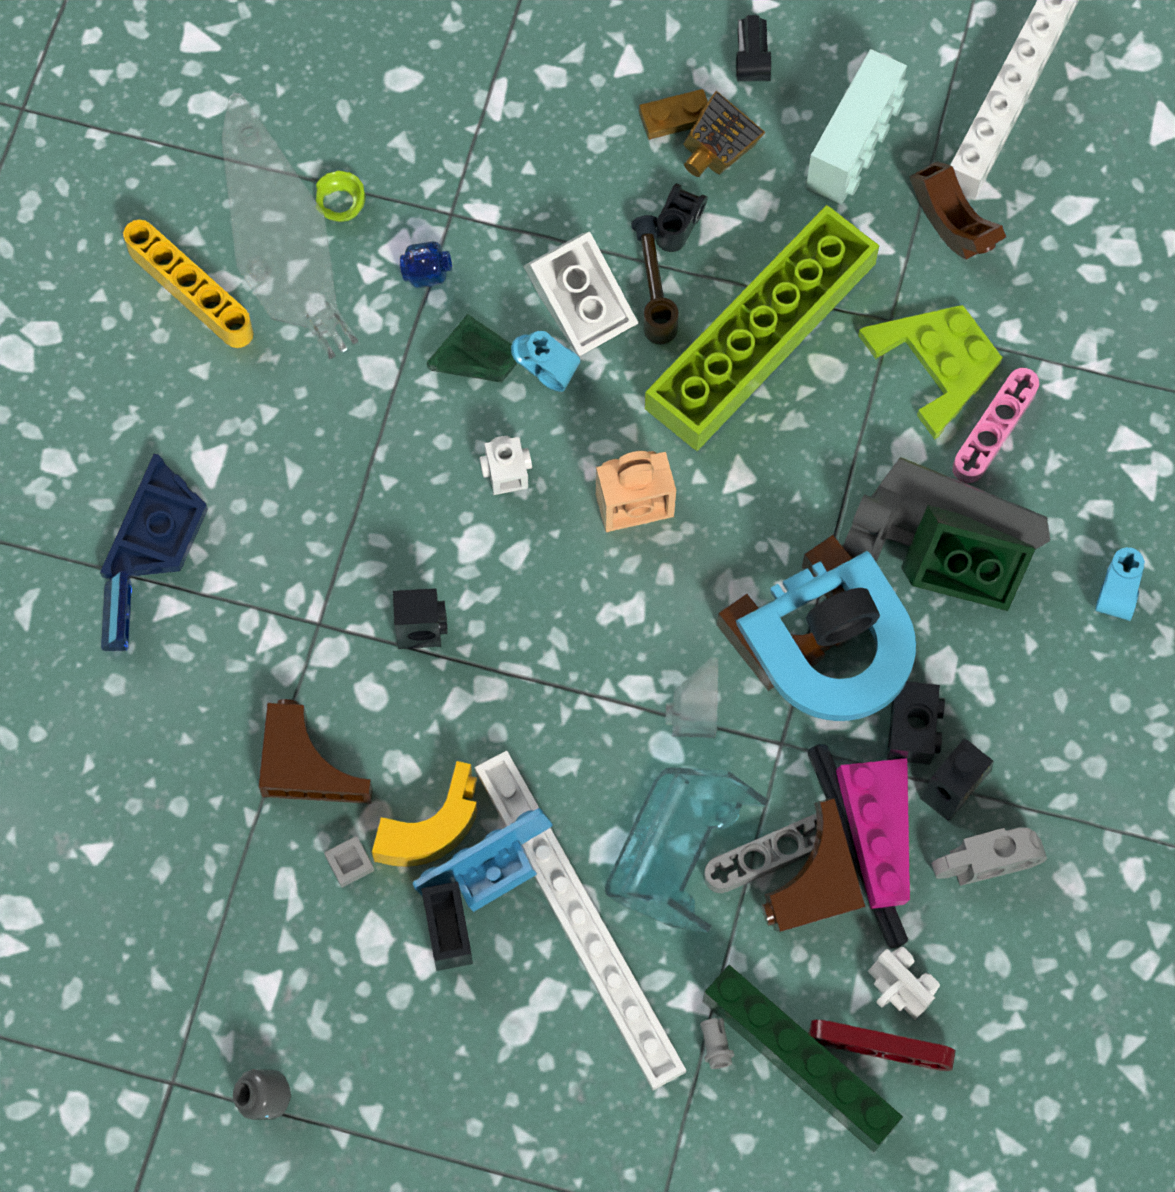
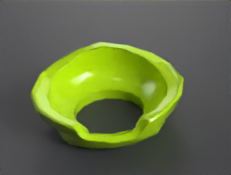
(345, 182)

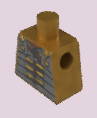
(719, 137)

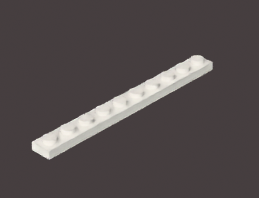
(585, 928)

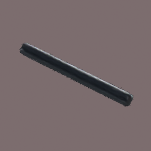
(826, 773)

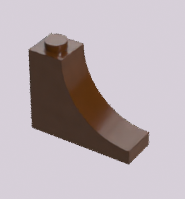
(294, 767)
(824, 884)

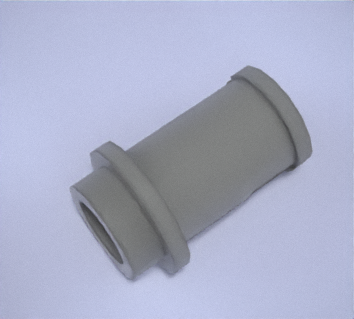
(716, 1043)

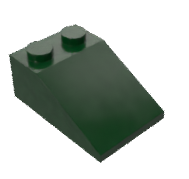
(966, 559)

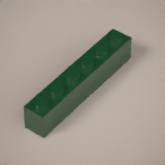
(801, 1058)

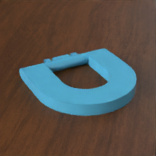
(793, 675)

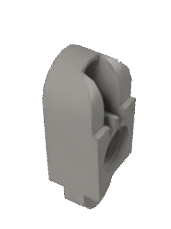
(991, 855)

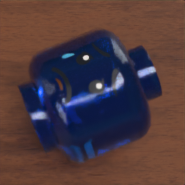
(425, 264)

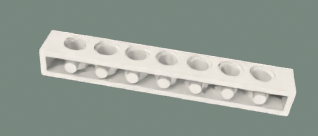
(1010, 93)

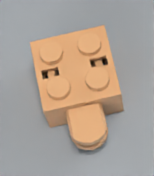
(635, 490)

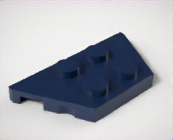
(156, 526)

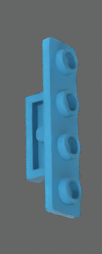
(491, 865)

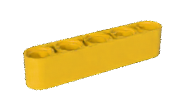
(192, 297)

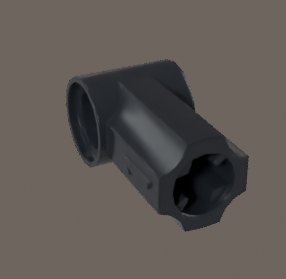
(753, 57)

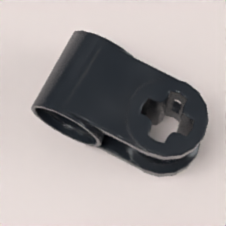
(679, 213)

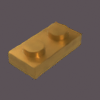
(672, 113)

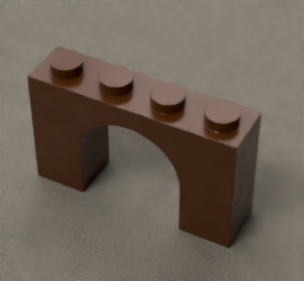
(831, 555)

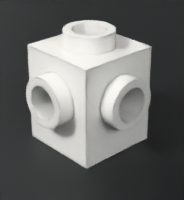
(506, 464)

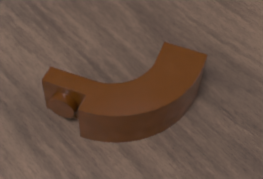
(951, 213)

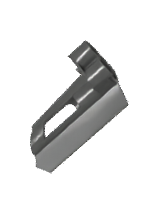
(903, 496)

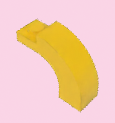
(427, 841)

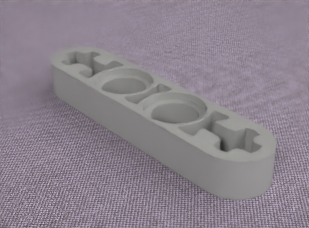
(768, 848)

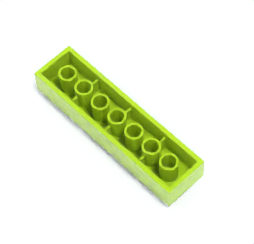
(761, 327)

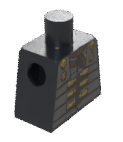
(959, 777)

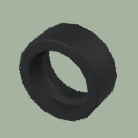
(842, 616)

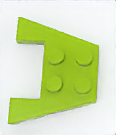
(949, 349)

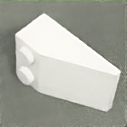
(581, 293)

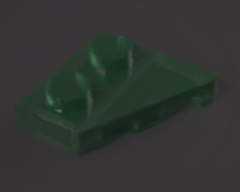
(474, 353)

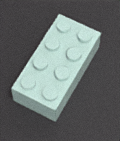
(857, 127)

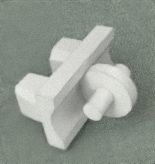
(900, 985)

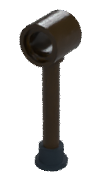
(658, 306)

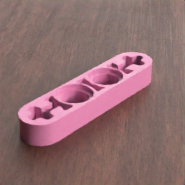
(993, 423)

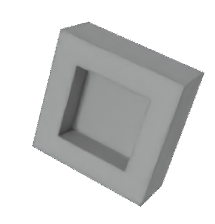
(349, 861)

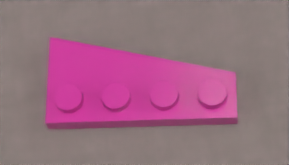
(878, 819)

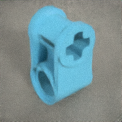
(545, 359)
(1120, 588)

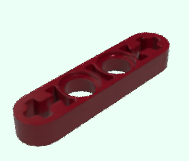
(882, 1045)

